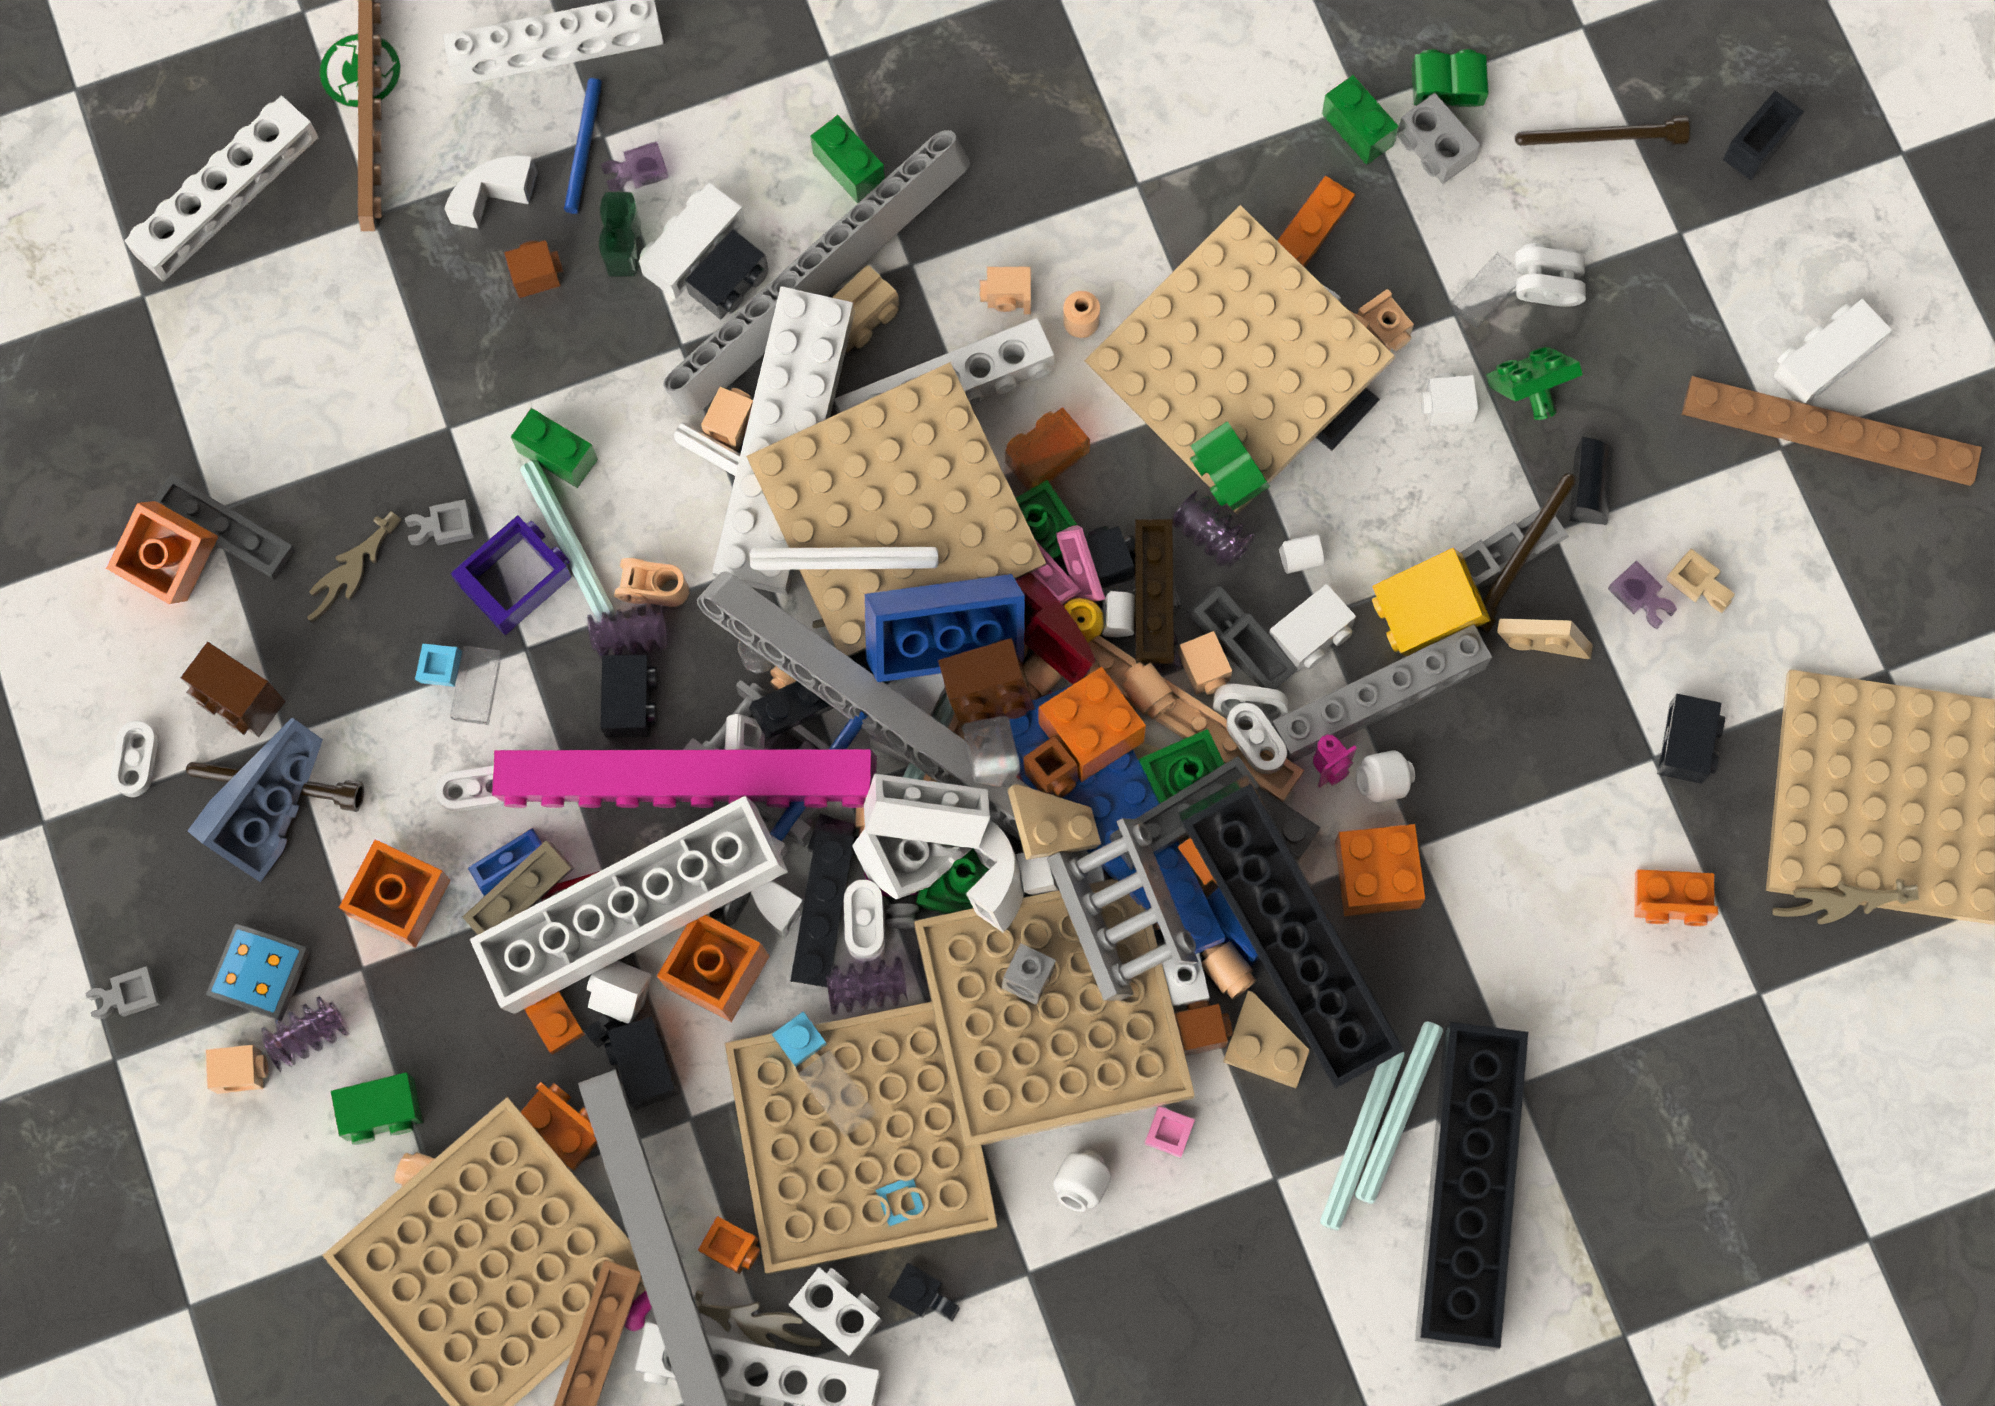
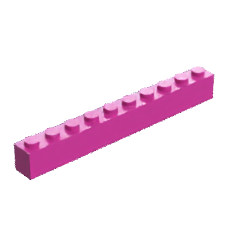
(683, 776)

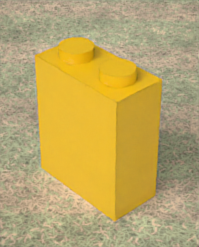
(1429, 602)

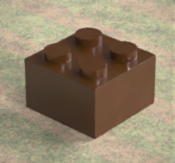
(987, 683)
(231, 691)

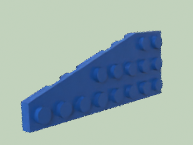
(1120, 793)

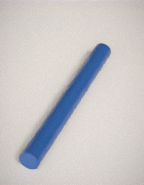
(582, 145)
(795, 809)

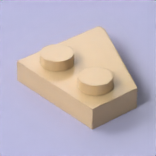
(1545, 635)
(1051, 823)
(1265, 1044)

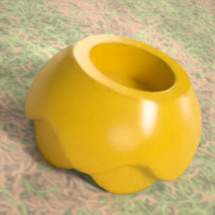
(1092, 615)

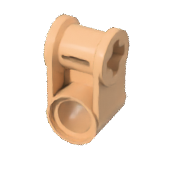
(644, 581)

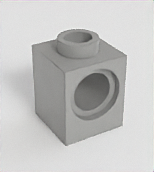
(1028, 974)

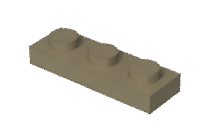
(520, 888)

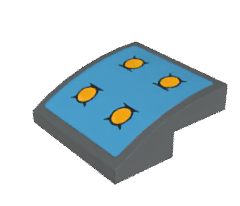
(258, 972)

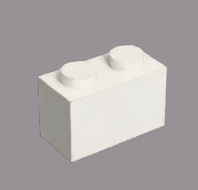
(1313, 628)

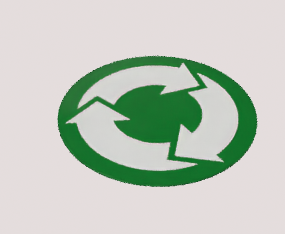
(340, 70)

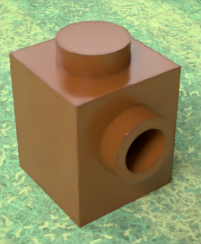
(533, 268)
(1051, 768)
(1203, 1028)

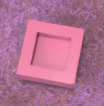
(1169, 1131)

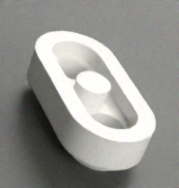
(1271, 701)
(1257, 739)
(133, 760)
(474, 786)

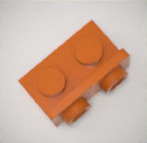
(1675, 896)
(560, 1125)

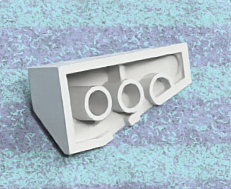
(904, 864)

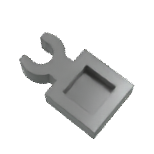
(447, 524)
(129, 993)

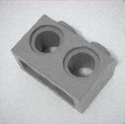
(1446, 134)

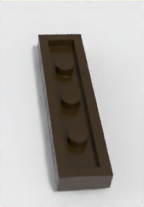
(1154, 591)

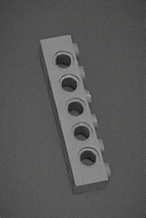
(1383, 692)

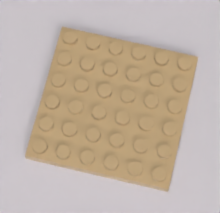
(1240, 342)
(895, 475)
(1884, 791)
(1057, 1061)
(819, 1188)
(484, 1262)

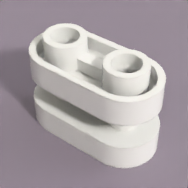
(1550, 275)
(864, 921)

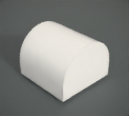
(1301, 553)
(1118, 614)
(743, 733)

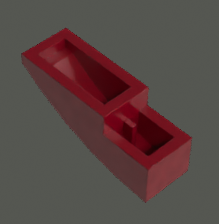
(1053, 632)

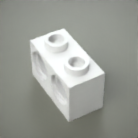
(830, 1318)

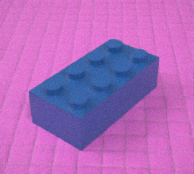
(923, 624)

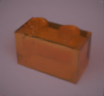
(1046, 449)

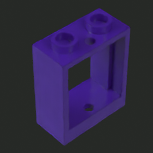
(495, 548)

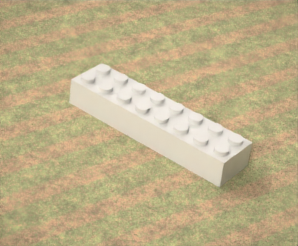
(791, 394)
(628, 905)

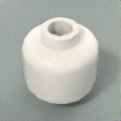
(1385, 776)
(1082, 1180)

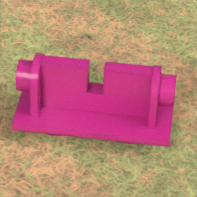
(1332, 760)

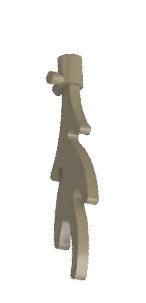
(353, 571)
(1840, 905)
(758, 1325)

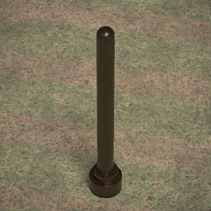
(1671, 130)
(1526, 547)
(346, 795)

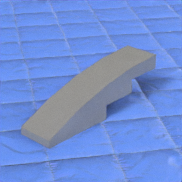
(1490, 556)

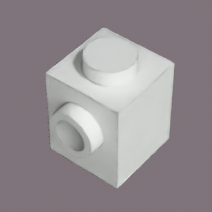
(1450, 399)
(1185, 983)
(618, 991)

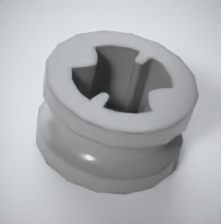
(901, 916)

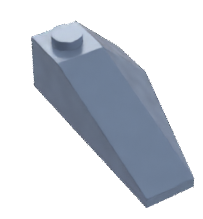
(254, 809)

